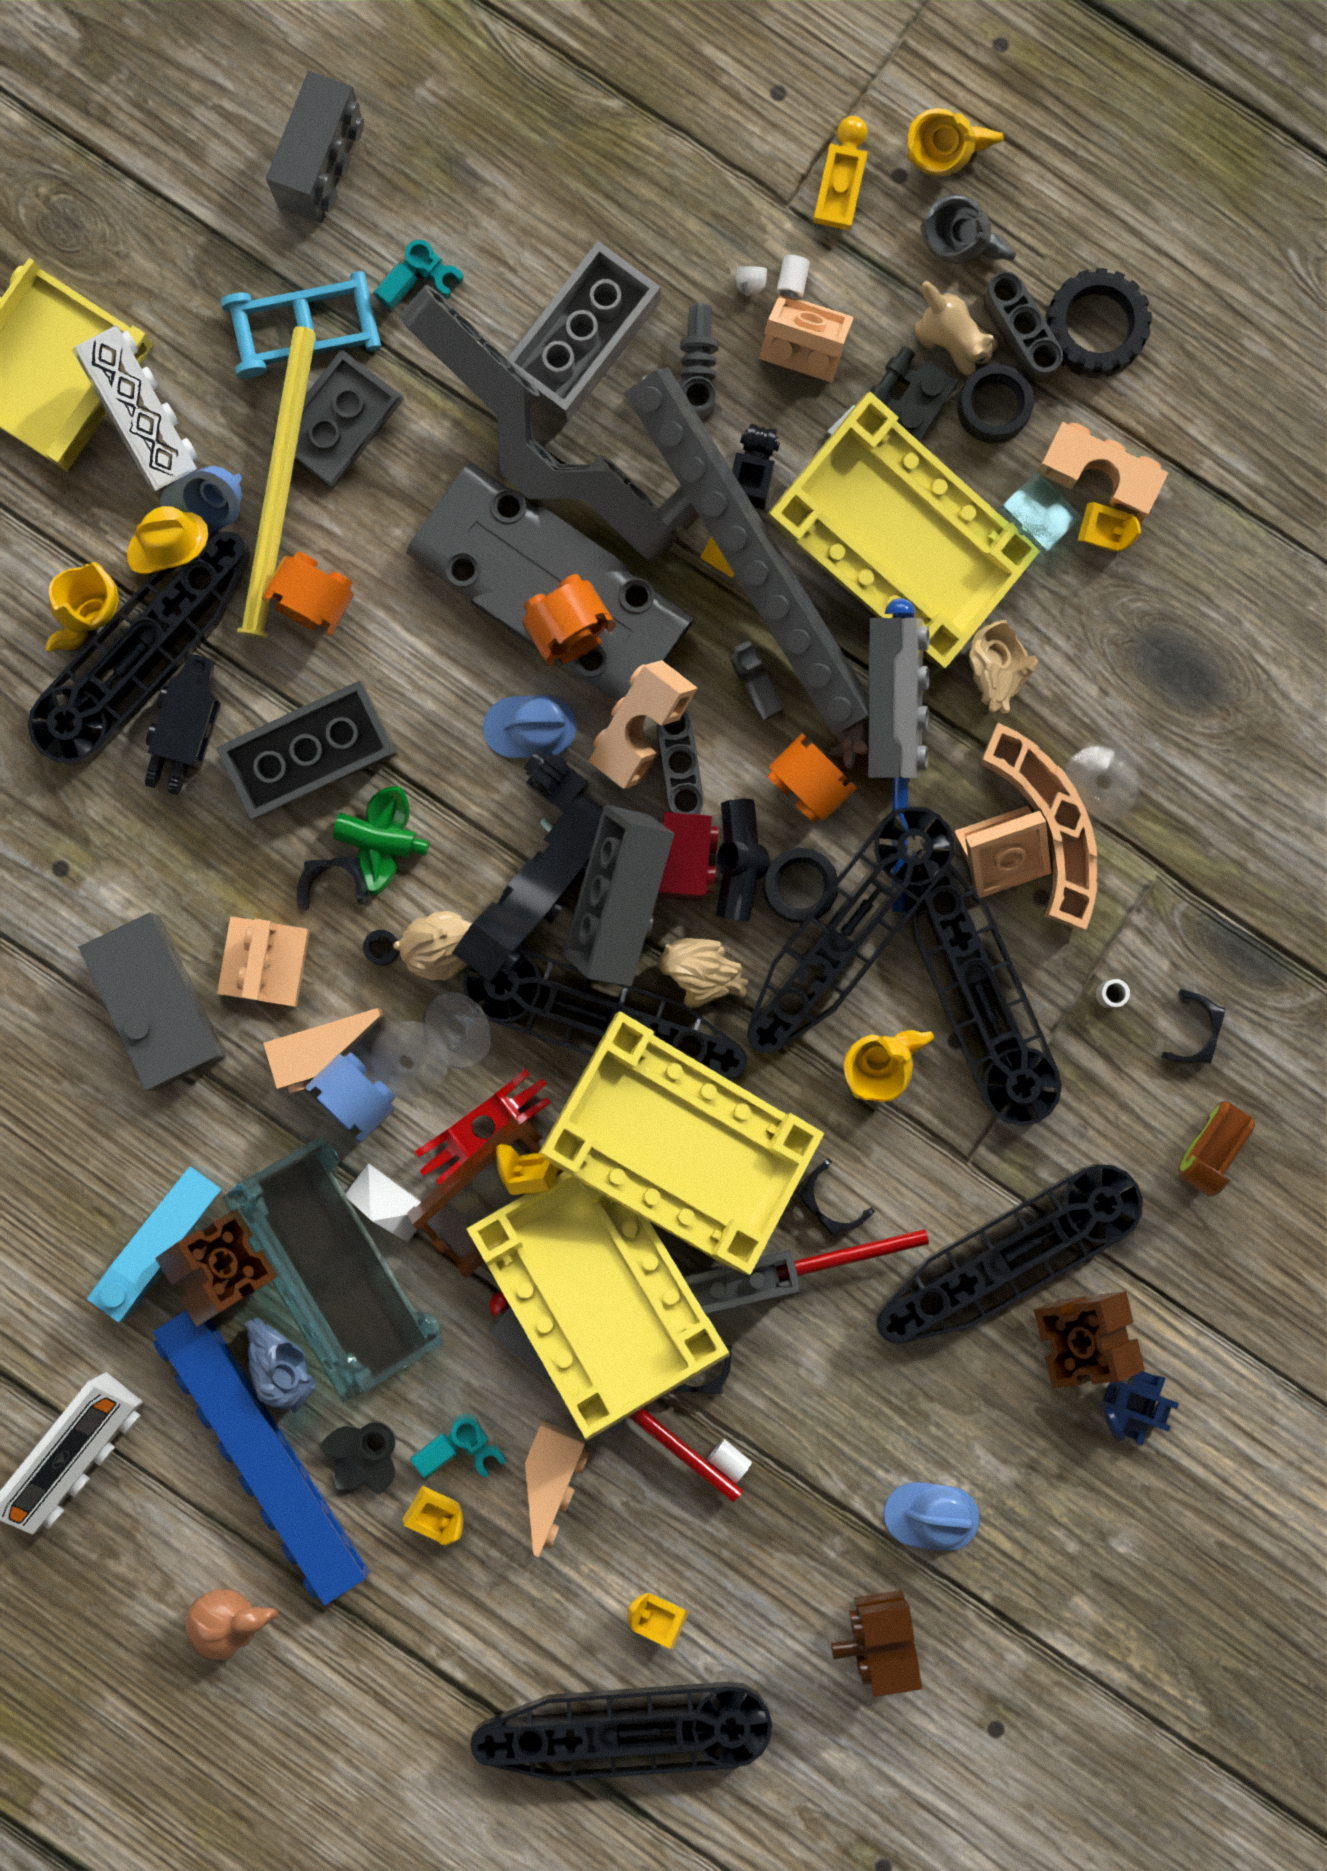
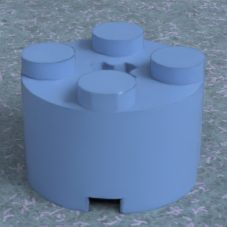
(351, 1096)

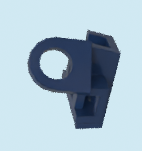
(1139, 1397)

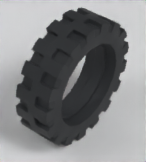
(1119, 290)

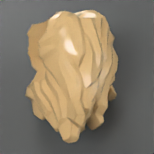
(999, 664)
(430, 943)
(702, 970)

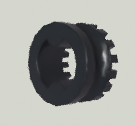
(376, 937)

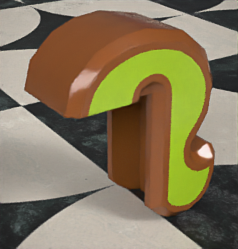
(1215, 1149)

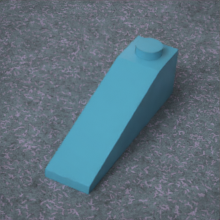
(136, 1267)

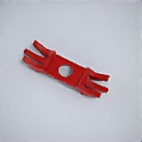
(499, 1108)

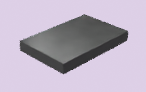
(342, 418)

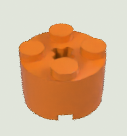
(308, 593)
(567, 620)
(811, 778)

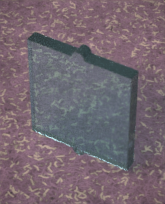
(1040, 513)

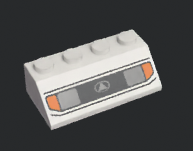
(67, 1453)

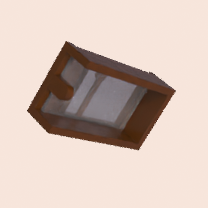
(472, 1195)

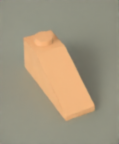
(304, 1054)

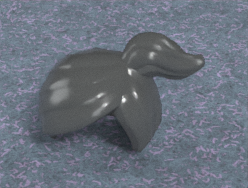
(960, 232)

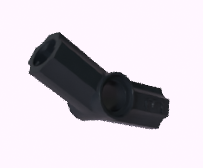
(739, 859)

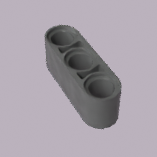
(1022, 309)
(686, 782)

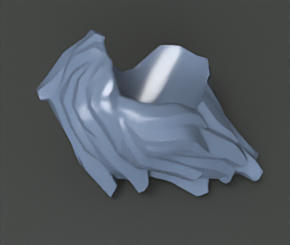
(277, 1368)

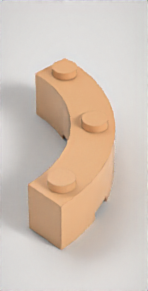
(1066, 820)

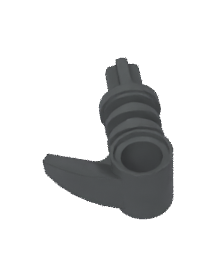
(699, 359)

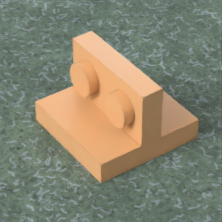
(805, 337)
(1005, 850)
(263, 961)

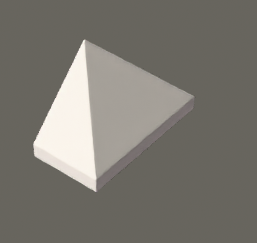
(383, 1202)

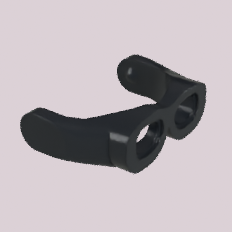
(314, 868)
(1216, 1016)
(808, 1198)
(716, 1385)

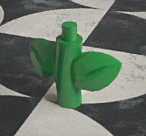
(381, 836)

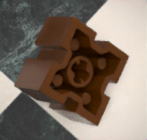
(216, 1267)
(1089, 1340)
(882, 1644)

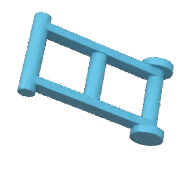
(241, 304)

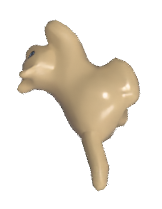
(951, 327)

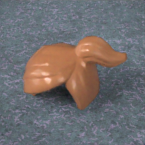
(223, 1623)

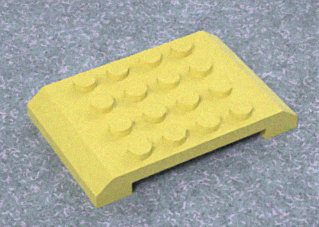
(902, 526)
(681, 1145)
(597, 1300)

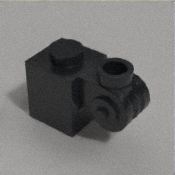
(754, 467)
(554, 780)

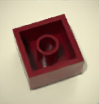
(687, 867)

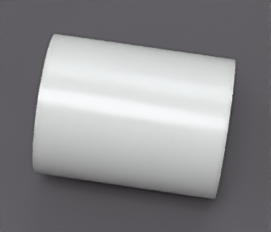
(793, 276)
(1124, 993)
(729, 1461)

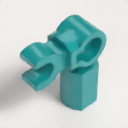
(418, 261)
(464, 1433)

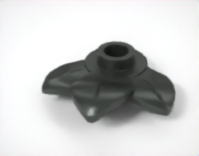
(360, 1461)

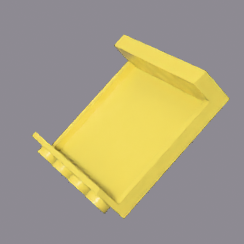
(42, 384)

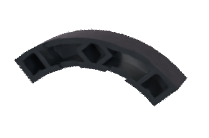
(533, 894)

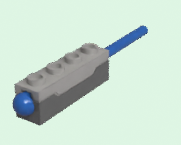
(896, 705)

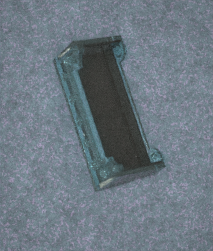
(331, 1271)

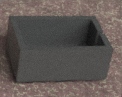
(315, 147)

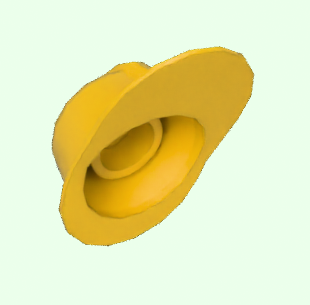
(166, 540)

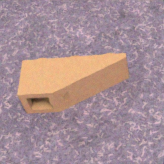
(548, 1472)

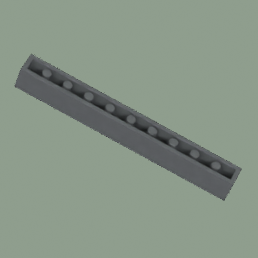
(749, 549)

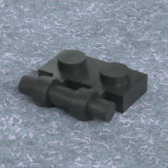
(922, 399)

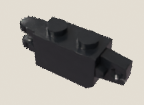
(183, 723)

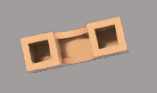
(1133, 479)
(622, 747)

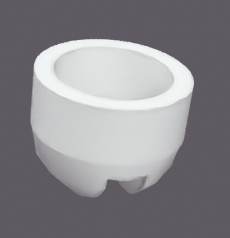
(751, 279)

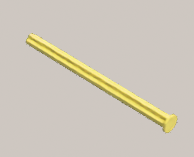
(278, 481)

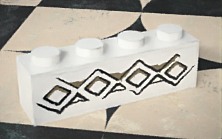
(134, 407)

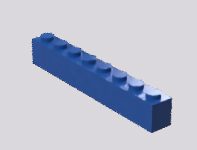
(262, 1456)

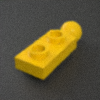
(842, 176)

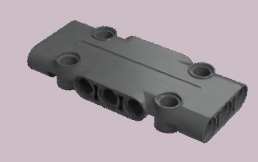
(531, 557)

